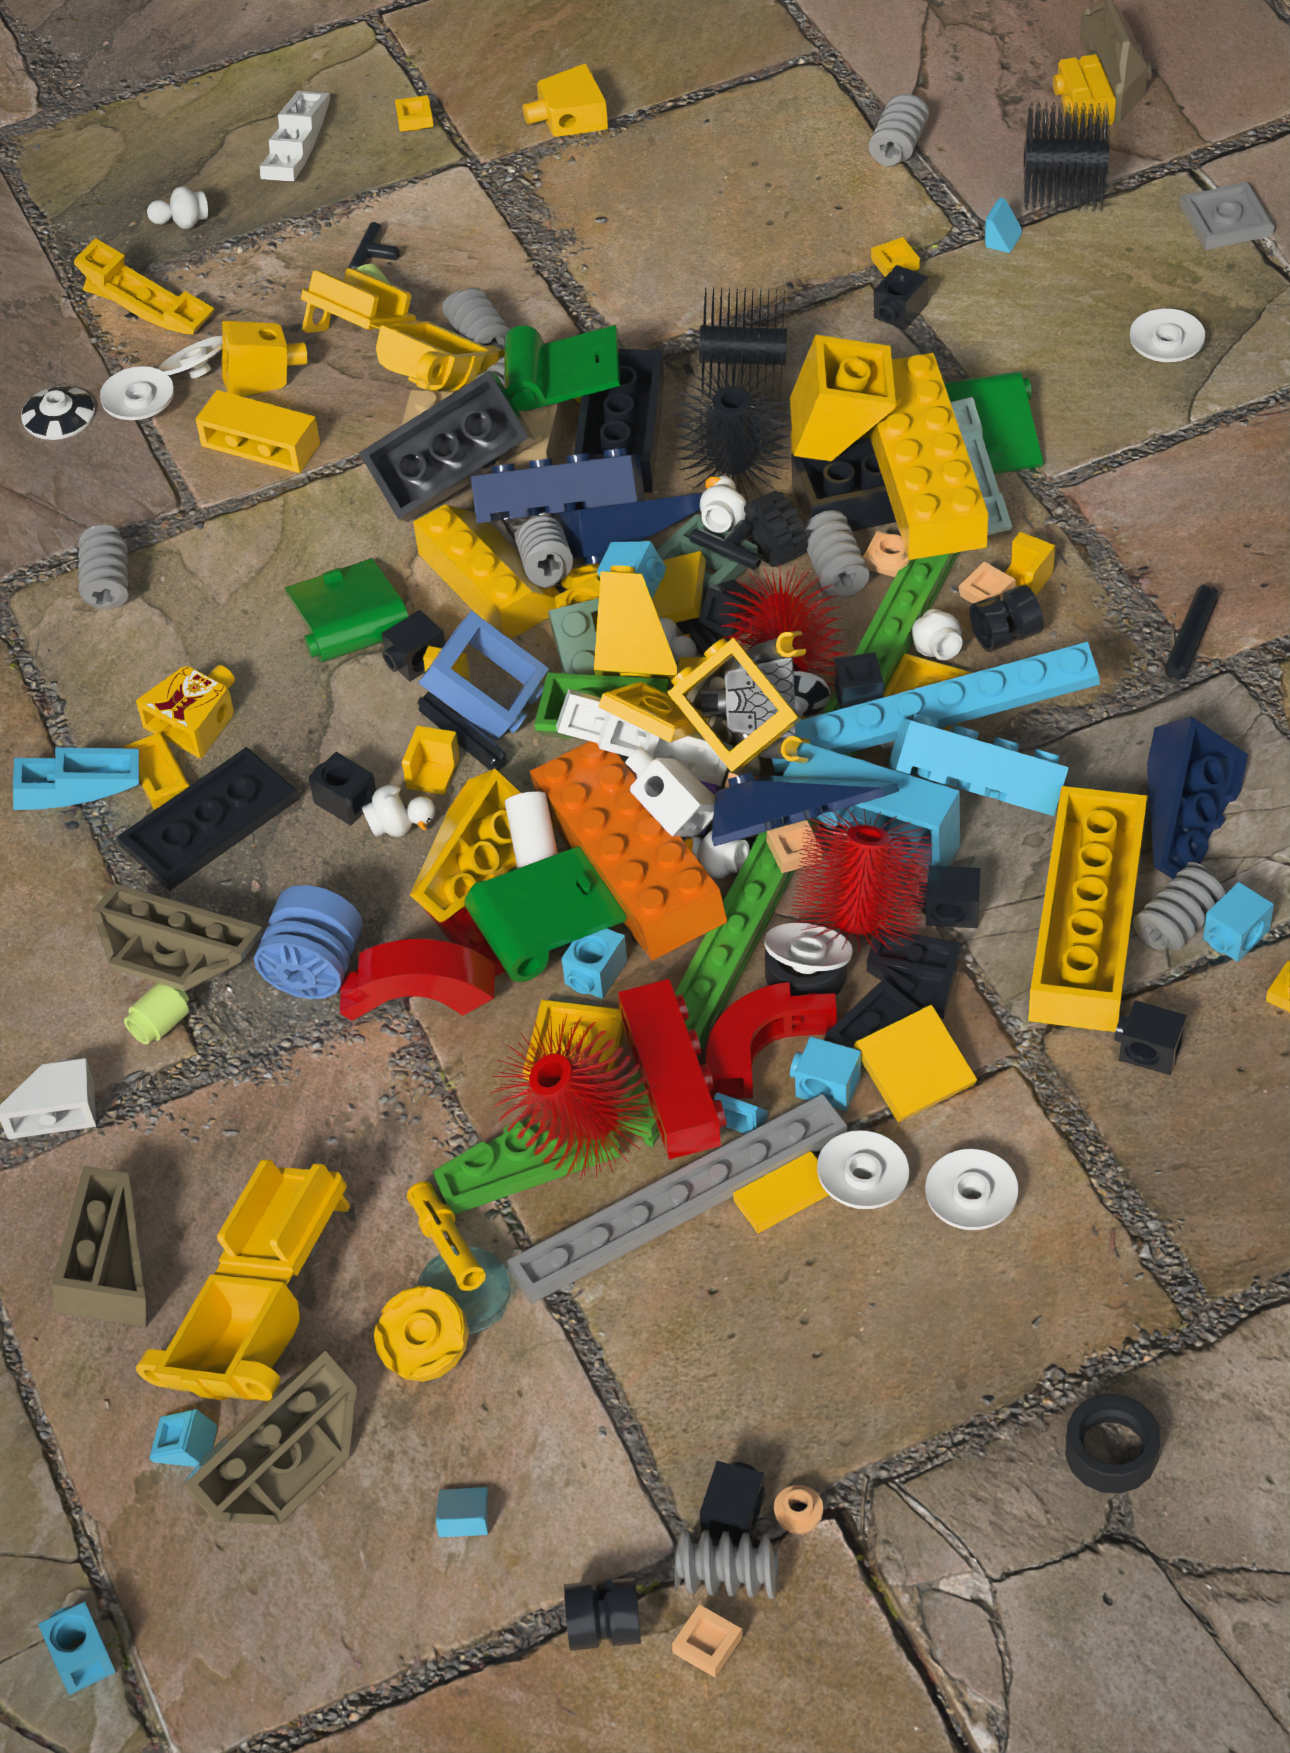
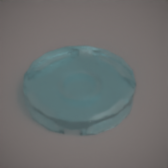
(482, 1305)

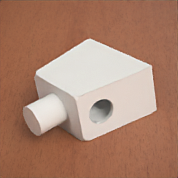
(671, 794)

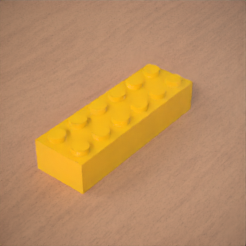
(928, 465)
(1087, 909)

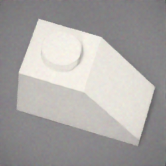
(51, 1101)

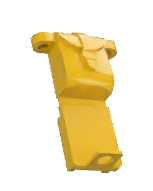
(410, 347)
(245, 1306)

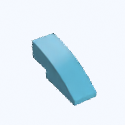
(73, 777)

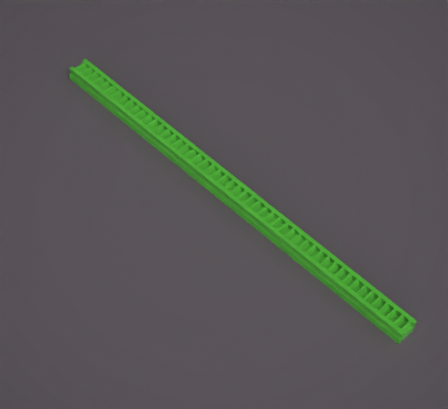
(760, 882)

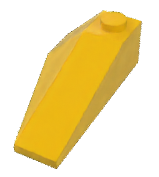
(468, 847)

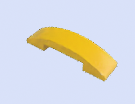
(138, 294)

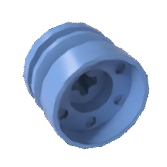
(308, 942)

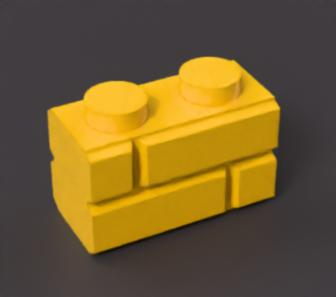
(1084, 82)

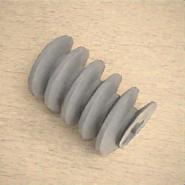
(898, 129)
(475, 317)
(544, 550)
(835, 554)
(103, 567)
(1178, 908)
(727, 1564)

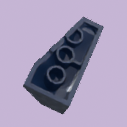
(594, 529)
(1189, 785)
(773, 801)

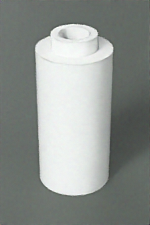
(530, 827)

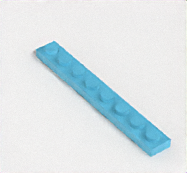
(952, 700)

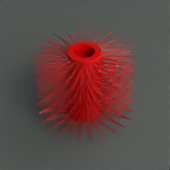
(782, 614)
(861, 879)
(573, 1097)

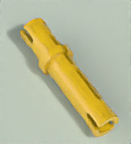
(427, 1204)

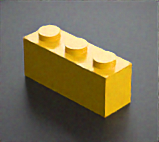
(258, 431)

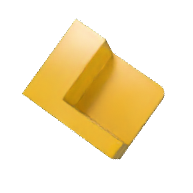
(1031, 562)
(430, 760)

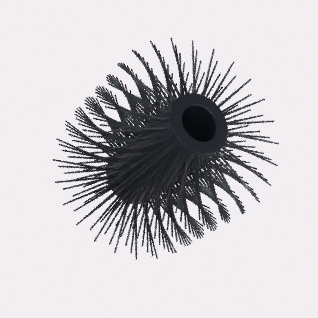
(1066, 156)
(741, 343)
(733, 429)

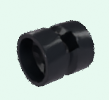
(1009, 617)
(602, 1614)

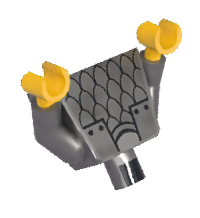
(749, 706)

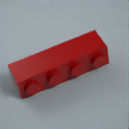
(668, 1053)

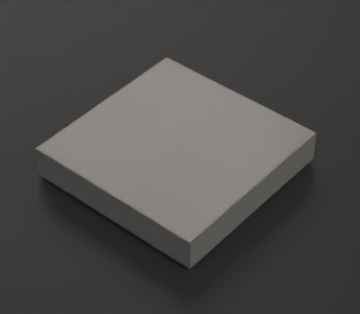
(1226, 215)

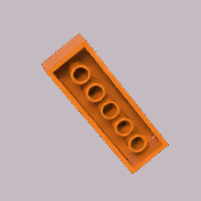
(644, 867)

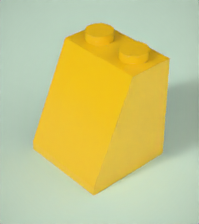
(840, 395)
(629, 630)

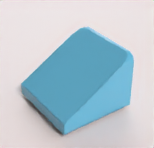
(1002, 227)
(741, 1115)
(183, 1438)
(462, 1512)

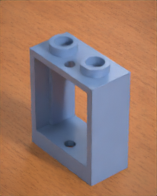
(468, 699)

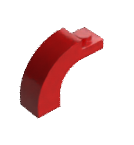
(418, 969)
(754, 1024)

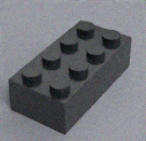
(627, 413)
(446, 446)
(845, 484)

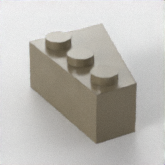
(100, 1253)

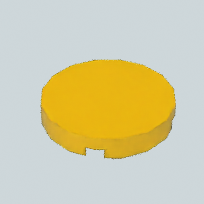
(421, 1334)

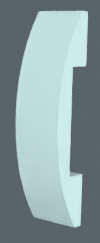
(971, 431)

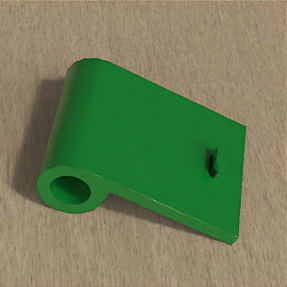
(558, 370)
(1004, 418)
(346, 609)
(541, 909)

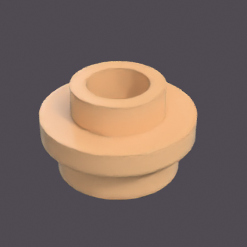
(890, 553)
(802, 1521)

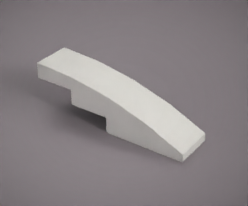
(296, 135)
(585, 720)

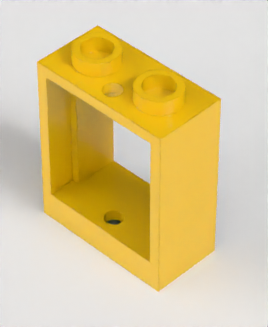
(761, 737)

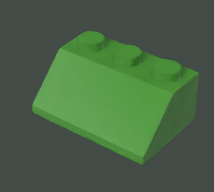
(557, 686)

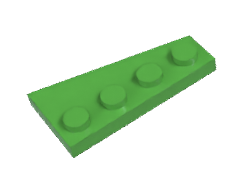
(508, 1167)

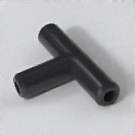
(369, 248)
(729, 546)

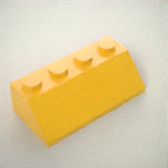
(482, 569)

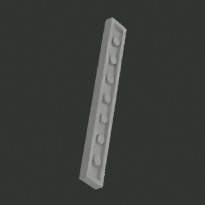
(673, 1199)

